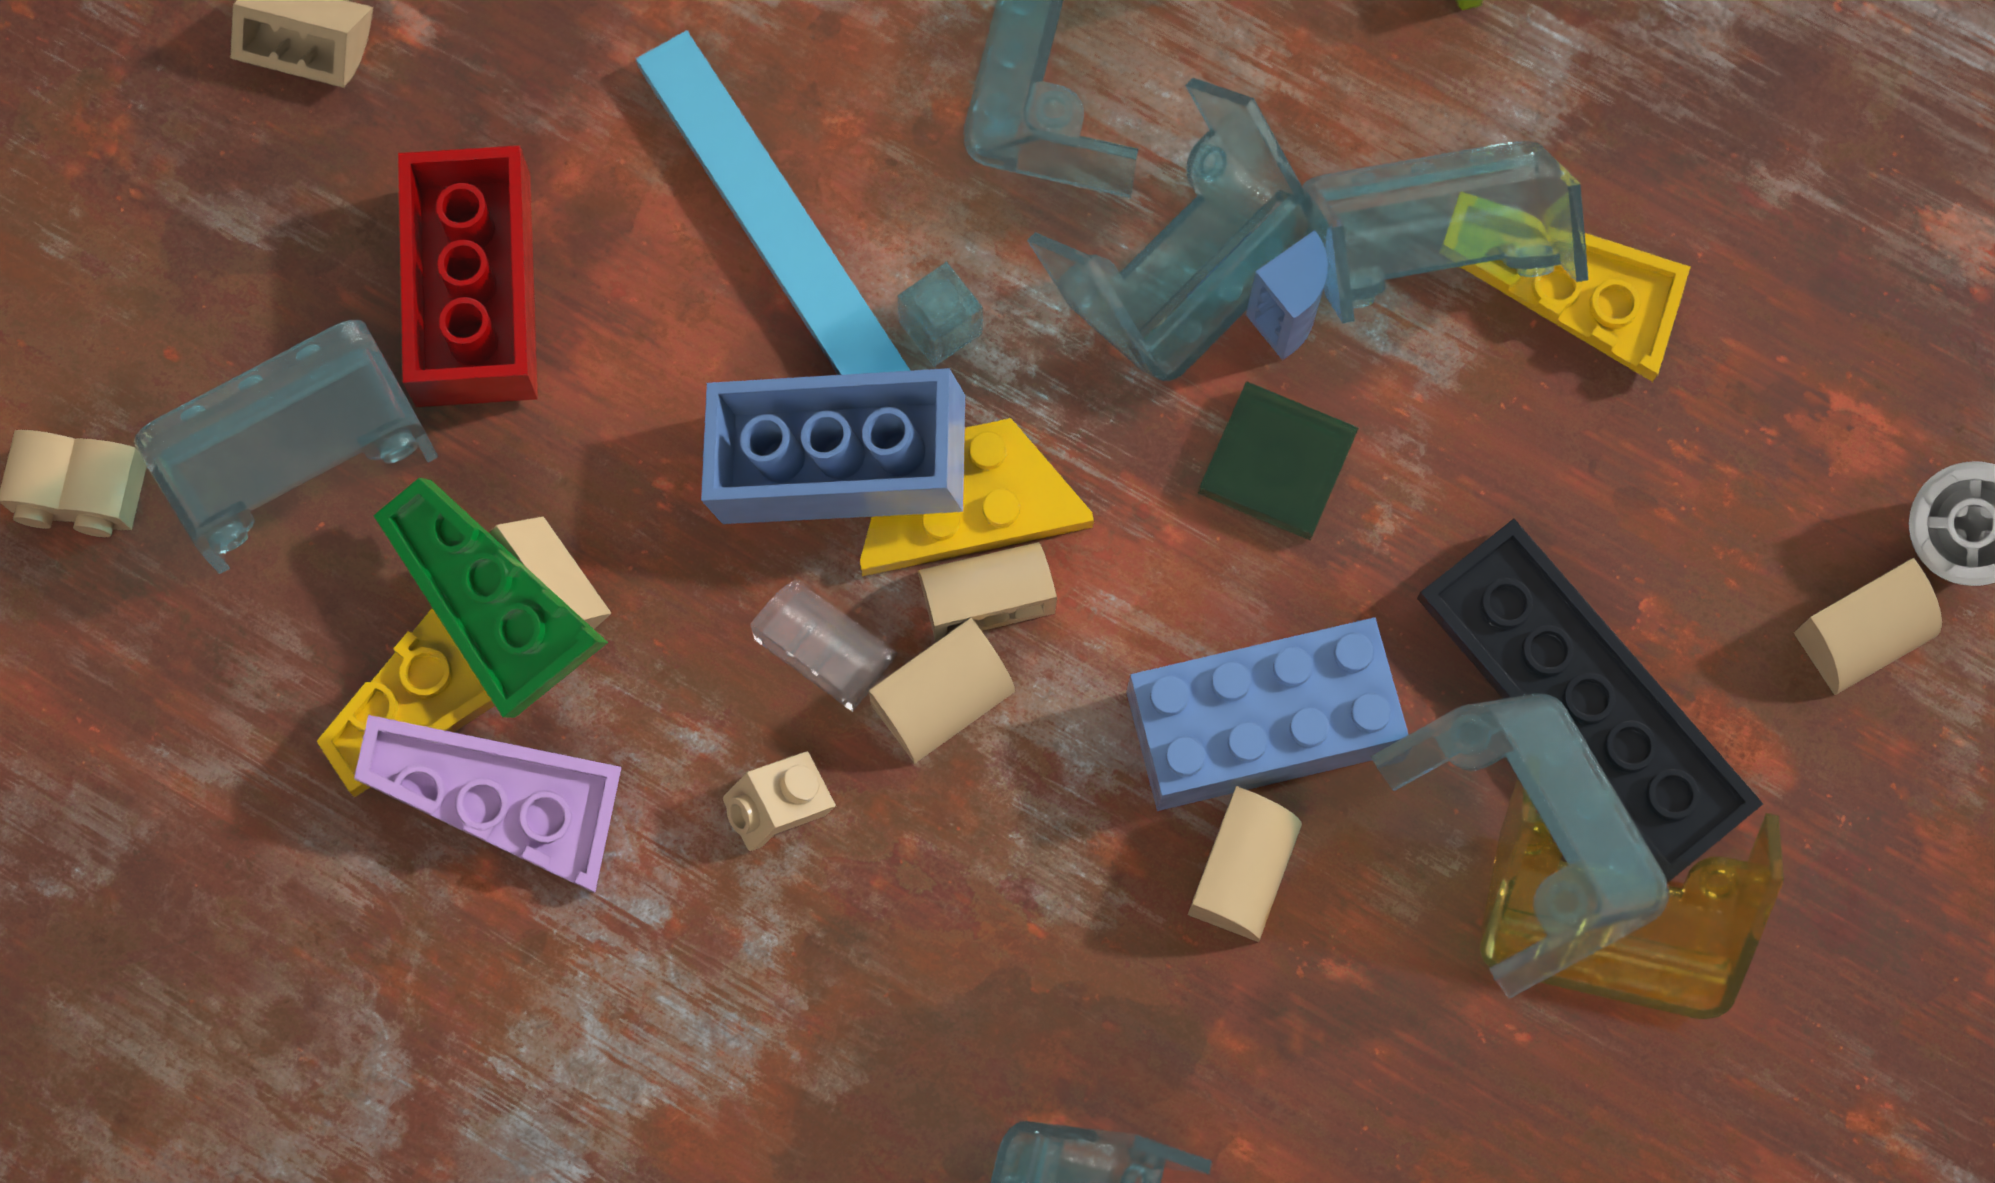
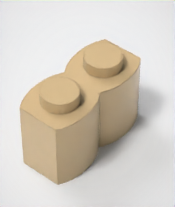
(72, 481)

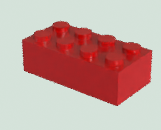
(467, 276)

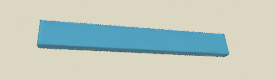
(768, 209)

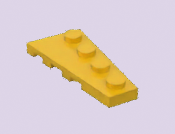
(1620, 309)

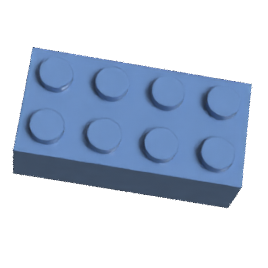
(834, 446)
(1265, 713)

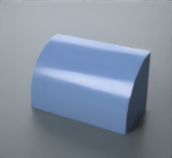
(1289, 294)

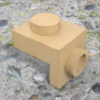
(777, 799)

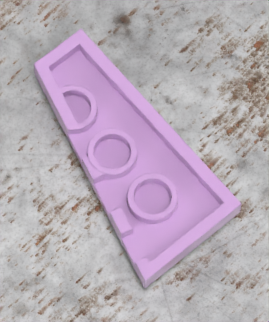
(509, 795)

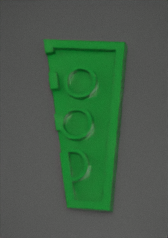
(491, 604)

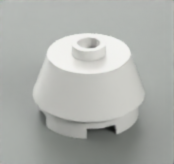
(1956, 523)

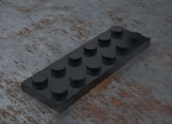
(1541, 636)

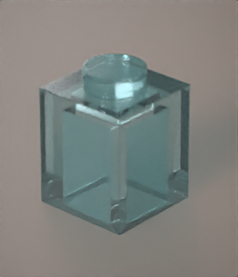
(940, 314)

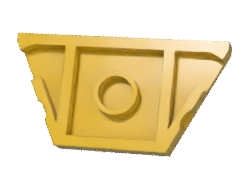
(1007, 500)

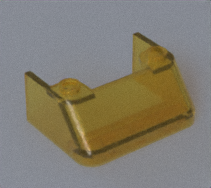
(1681, 961)

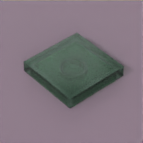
(1278, 460)

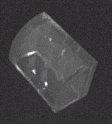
(822, 643)

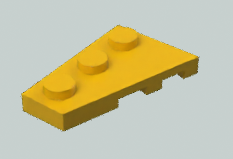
(419, 685)

